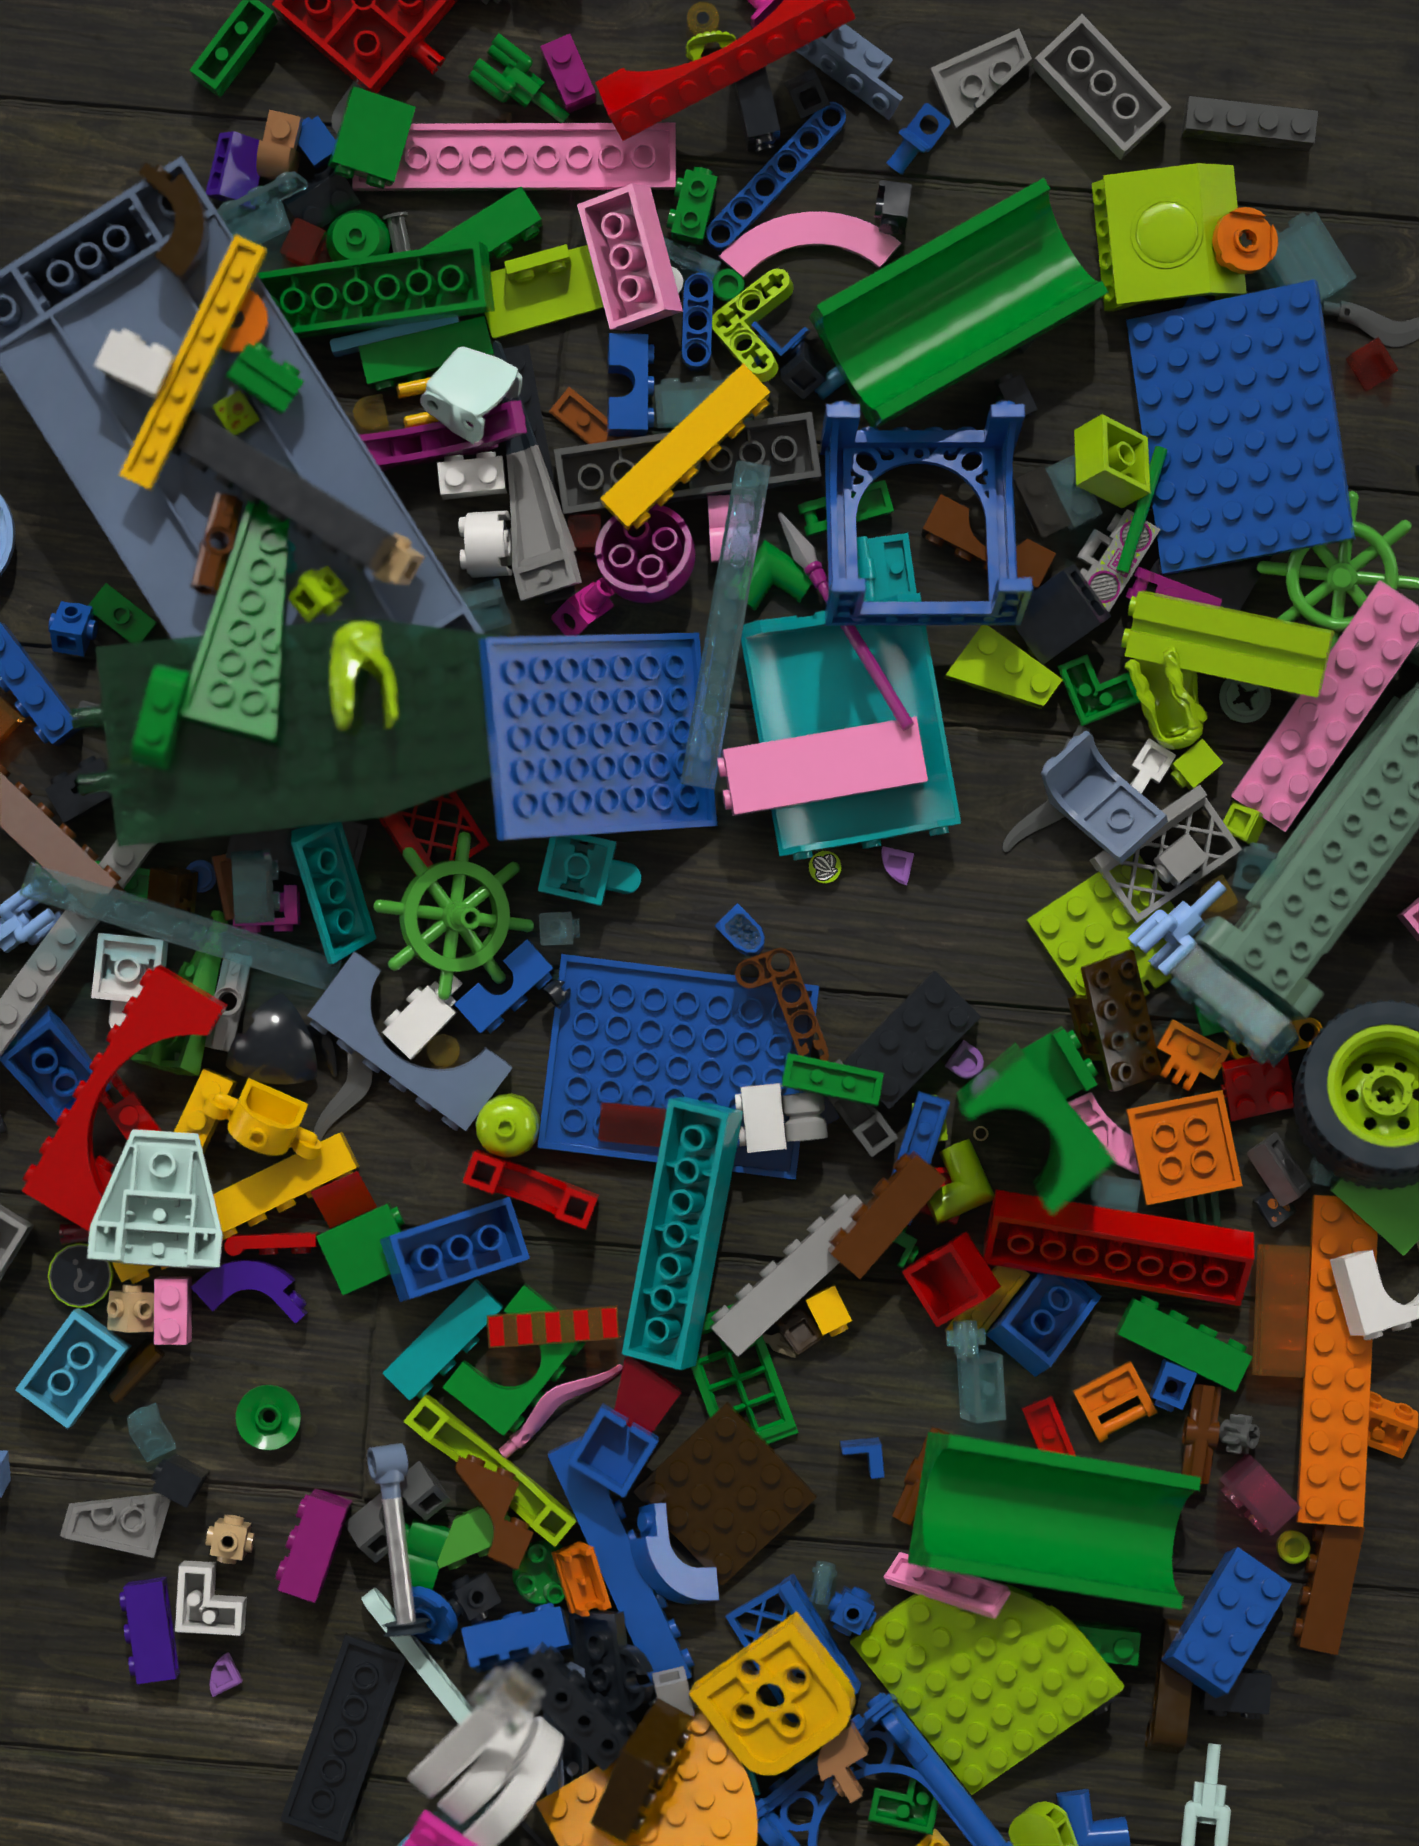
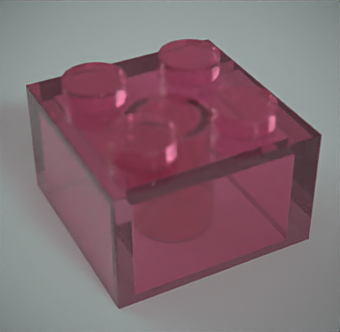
(1261, 1495)

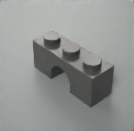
(865, 1123)
(419, 1493)

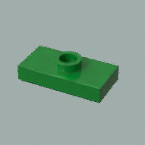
(122, 615)

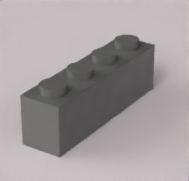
(1249, 123)

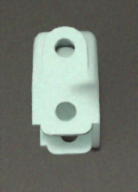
(469, 388)

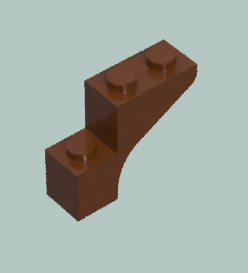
(495, 1494)

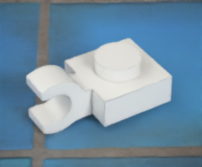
(1151, 764)

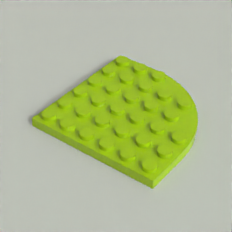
(983, 1684)

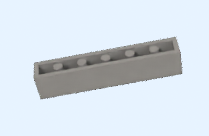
(783, 1282)

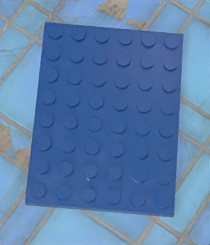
(1247, 427)
(592, 733)
(662, 1036)

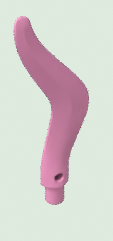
(549, 1403)

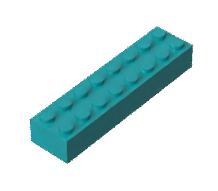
(682, 1232)

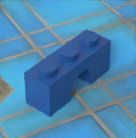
(630, 356)
(528, 970)

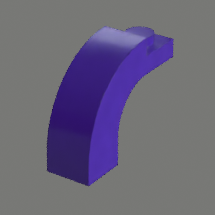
(252, 1274)

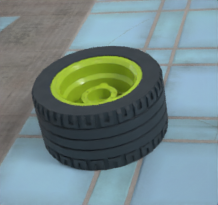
(1331, 1067)

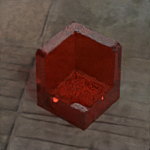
(303, 243)
(1372, 364)
(584, 531)

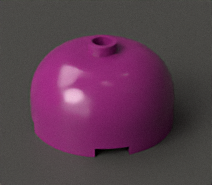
(649, 560)

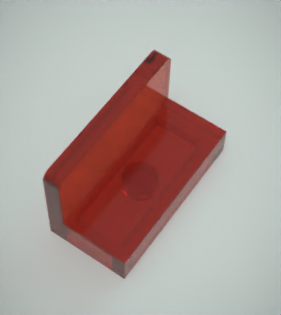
(631, 1124)

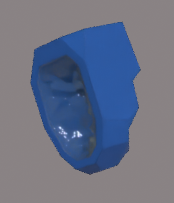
(742, 931)

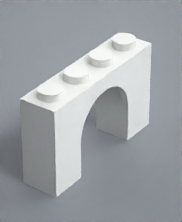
(1365, 1301)

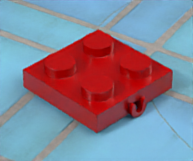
(1256, 1088)

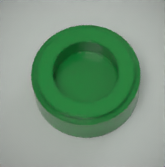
(727, 285)

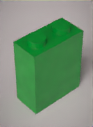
(371, 137)
(355, 1247)

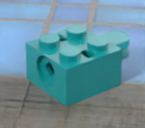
(586, 869)

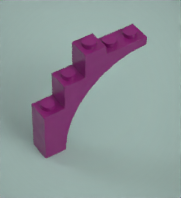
(435, 441)

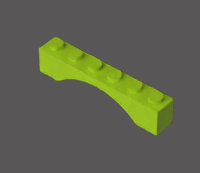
(456, 1439)

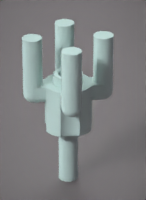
(1208, 1803)

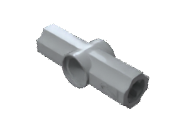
(233, 980)

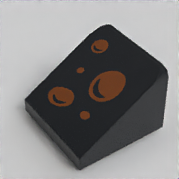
(1272, 1211)

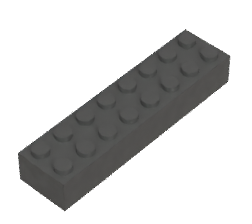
(778, 442)

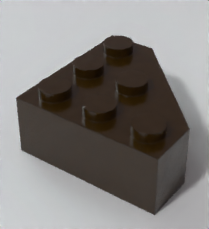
(642, 1770)

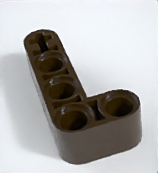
(1171, 1702)

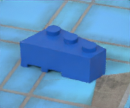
(515, 1637)

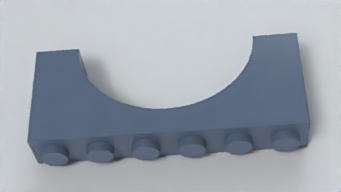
(452, 1091)

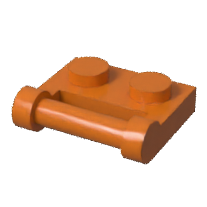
(1109, 1392)

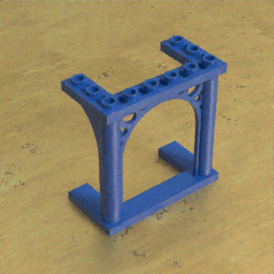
(995, 446)

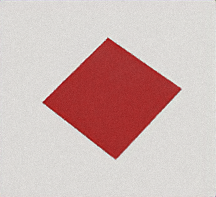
(343, 1199)

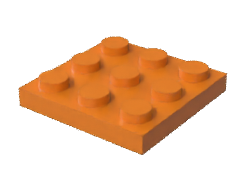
(1184, 1147)

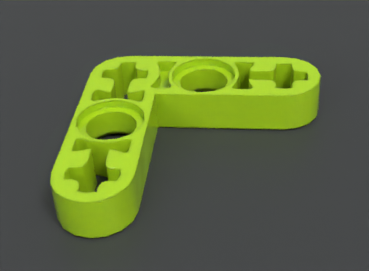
(741, 329)

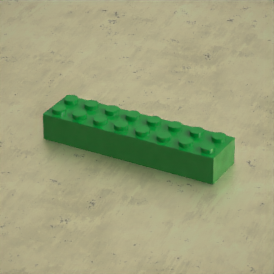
(383, 289)

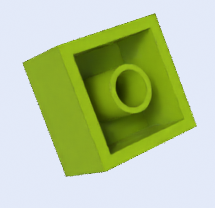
(1112, 461)

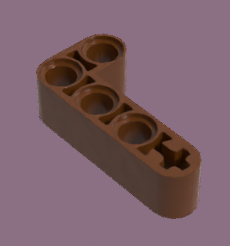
(789, 1010)

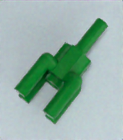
(515, 80)

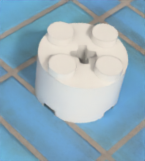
(486, 544)

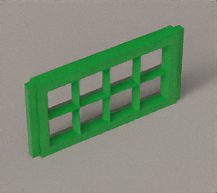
(770, 1432)

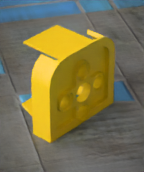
(767, 1739)

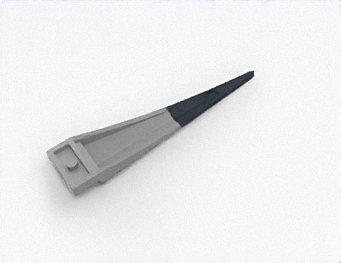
(540, 536)

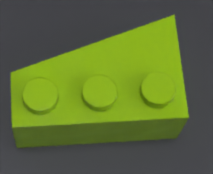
(1003, 669)

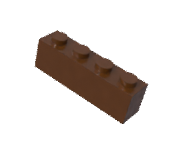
(886, 1214)
(1328, 1587)

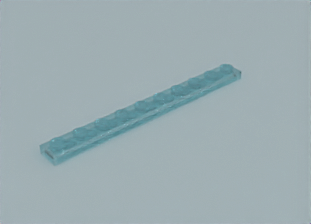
(725, 624)
(178, 926)

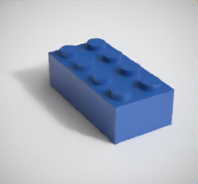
(454, 1249)
(1226, 1622)

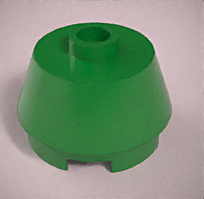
(357, 235)

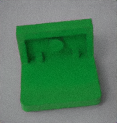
(1061, 1063)

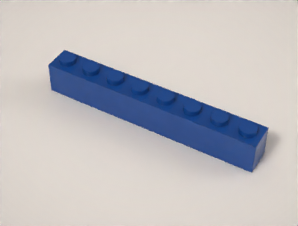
(605, 1531)

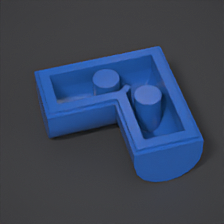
(1089, 1832)

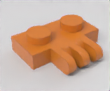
(1189, 1054)

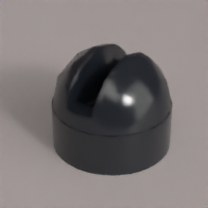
(556, 994)

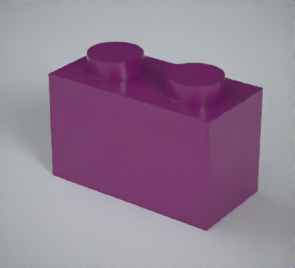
(568, 73)

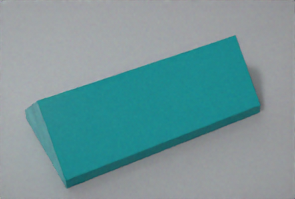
(332, 889)

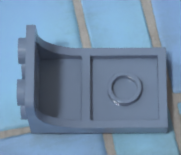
(1099, 799)

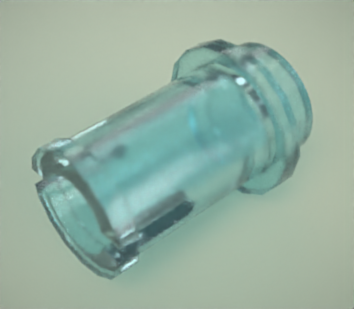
(822, 1582)

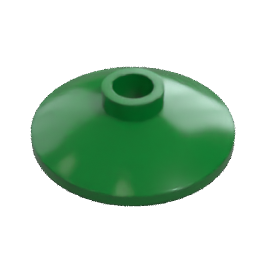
(256, 1429)

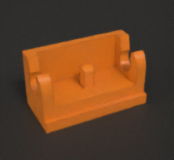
(581, 1578)

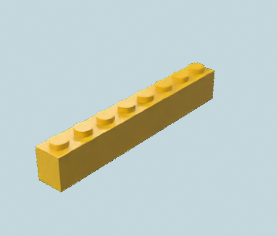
(269, 1189)

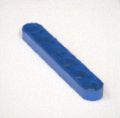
(778, 178)

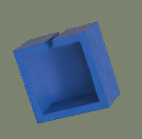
(612, 1450)

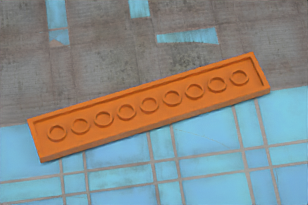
(1335, 1378)

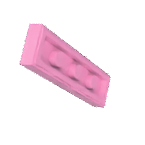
(948, 1587)

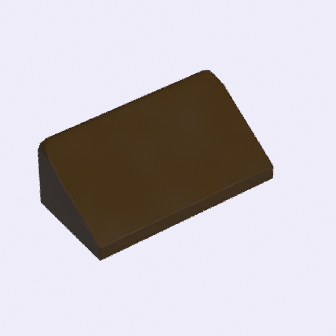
(133, 1370)

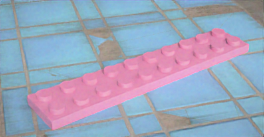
(532, 157)

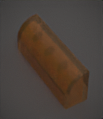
(1281, 1310)

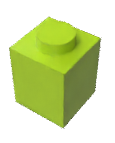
(1194, 765)

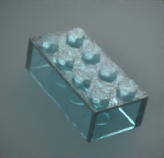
(1233, 1004)

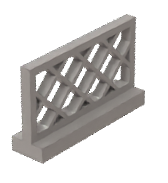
(1175, 812)

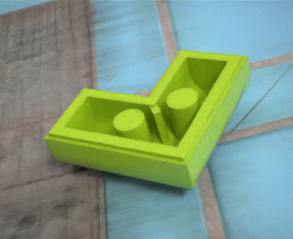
(968, 1185)

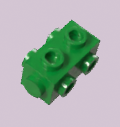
(694, 205)

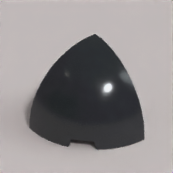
(275, 1046)

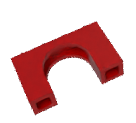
(533, 1187)

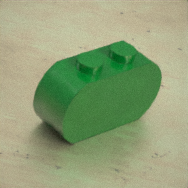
(159, 717)

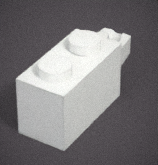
(420, 1019)

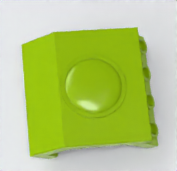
(1160, 231)

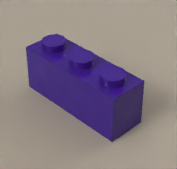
(150, 1630)

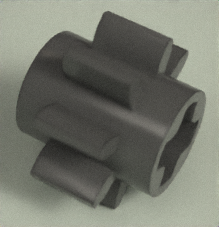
(1239, 1434)

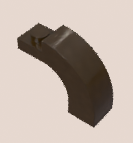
(190, 234)

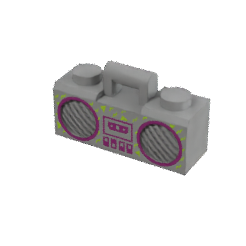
(1102, 574)

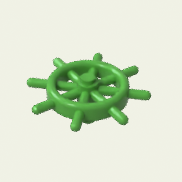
(1341, 574)
(454, 915)

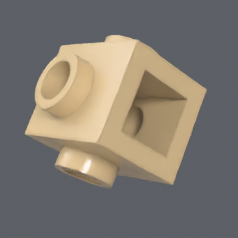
(401, 563)
(131, 1309)
(235, 1528)

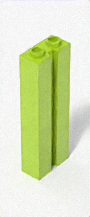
(1229, 643)

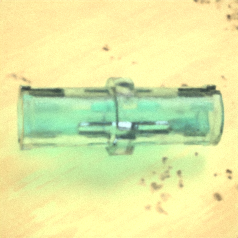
(691, 259)

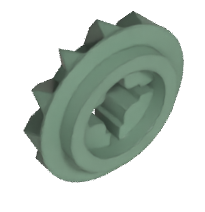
(1240, 712)

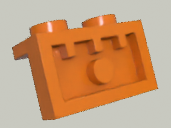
(1391, 1425)

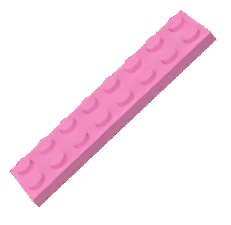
(1320, 727)

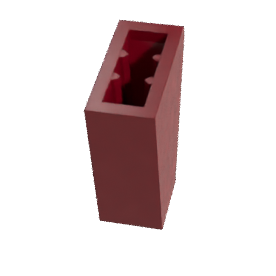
(644, 1394)

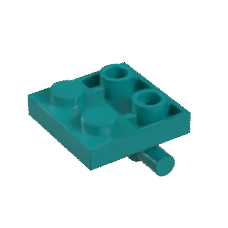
(885, 566)

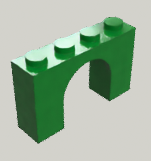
(500, 1404)

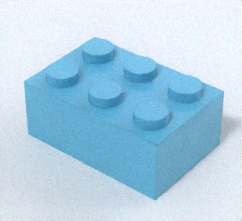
(73, 1367)

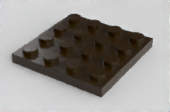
(726, 1492)

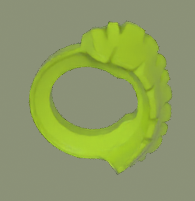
(696, 44)

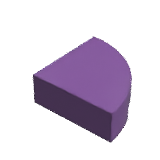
(897, 863)
(224, 1675)

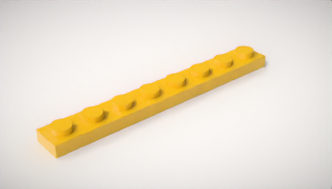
(193, 362)

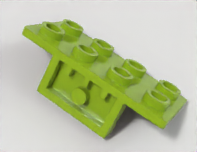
(543, 290)

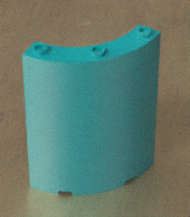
(813, 682)

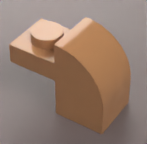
(278, 149)
(837, 1756)

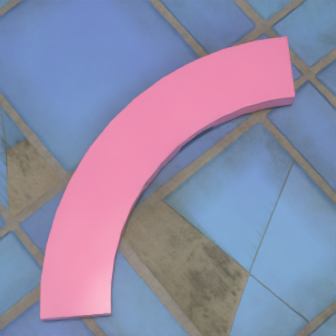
(809, 230)
(1113, 1138)

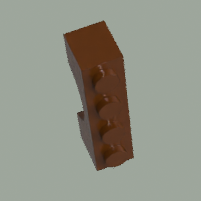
(950, 526)

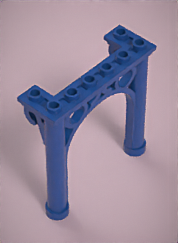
(928, 1770)

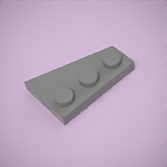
(977, 74)
(118, 1523)

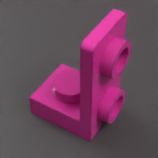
(291, 907)

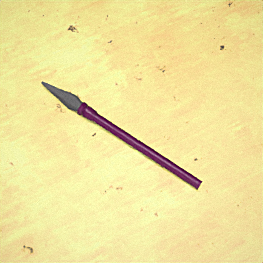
(805, 556)

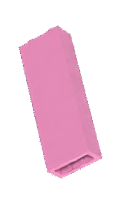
(821, 767)

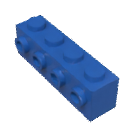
(33, 691)

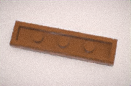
(582, 418)

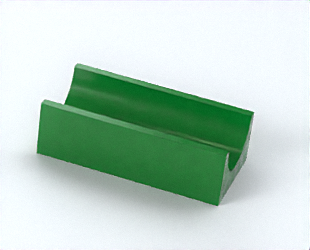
(954, 305)
(1074, 1151)
(1048, 1519)

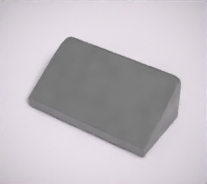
(1279, 1169)

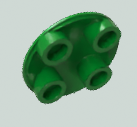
(537, 1575)

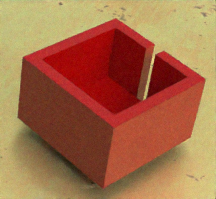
(951, 1279)

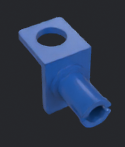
(916, 140)
(773, 346)

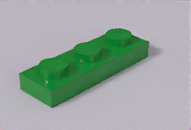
(832, 1079)

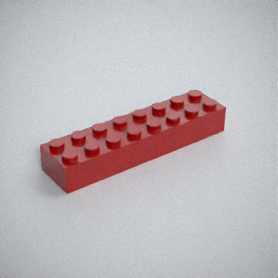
(1119, 1248)

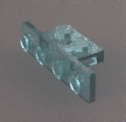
(261, 212)

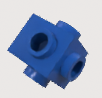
(72, 628)
(848, 1599)

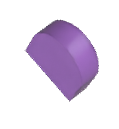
(965, 1061)

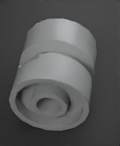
(804, 1116)

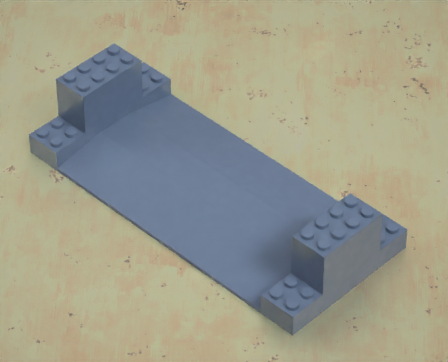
(52, 329)

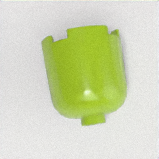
(508, 1125)

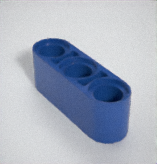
(692, 307)

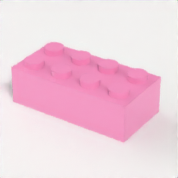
(629, 257)

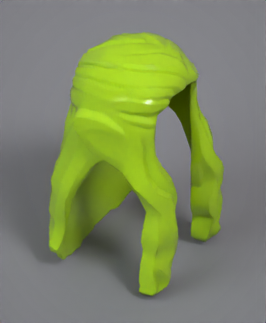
(353, 648)
(1169, 700)

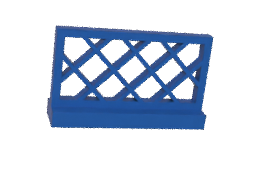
(794, 1600)

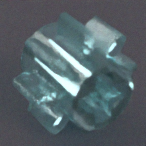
(965, 1337)

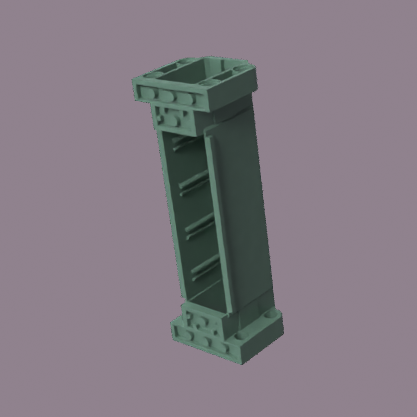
(1327, 864)

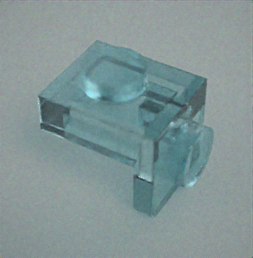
(558, 928)
(150, 1432)

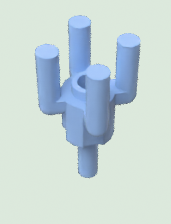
(19, 926)
(1176, 928)

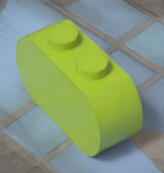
(1042, 1826)

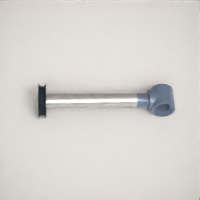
(388, 1467)

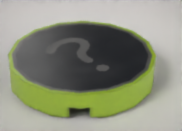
(77, 1279)

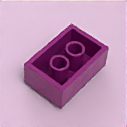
(312, 1544)

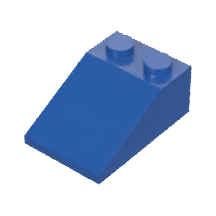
(48, 1061)
(1043, 1320)

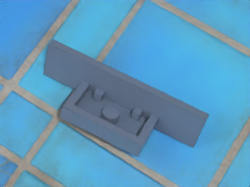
(855, 66)

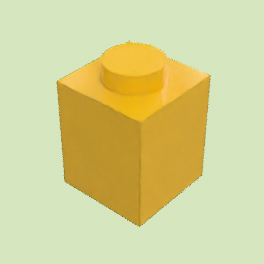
(829, 1311)

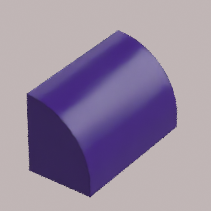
(233, 167)

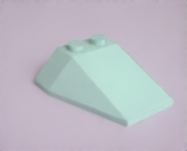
(158, 1206)

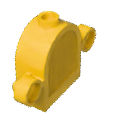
(265, 1120)

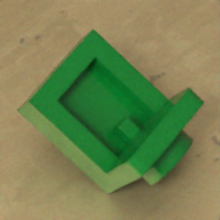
(910, 1249)

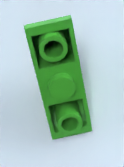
(469, 1535)

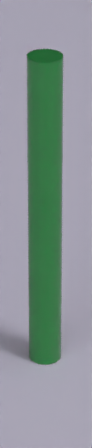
(1141, 512)

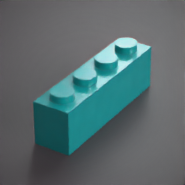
(442, 1341)

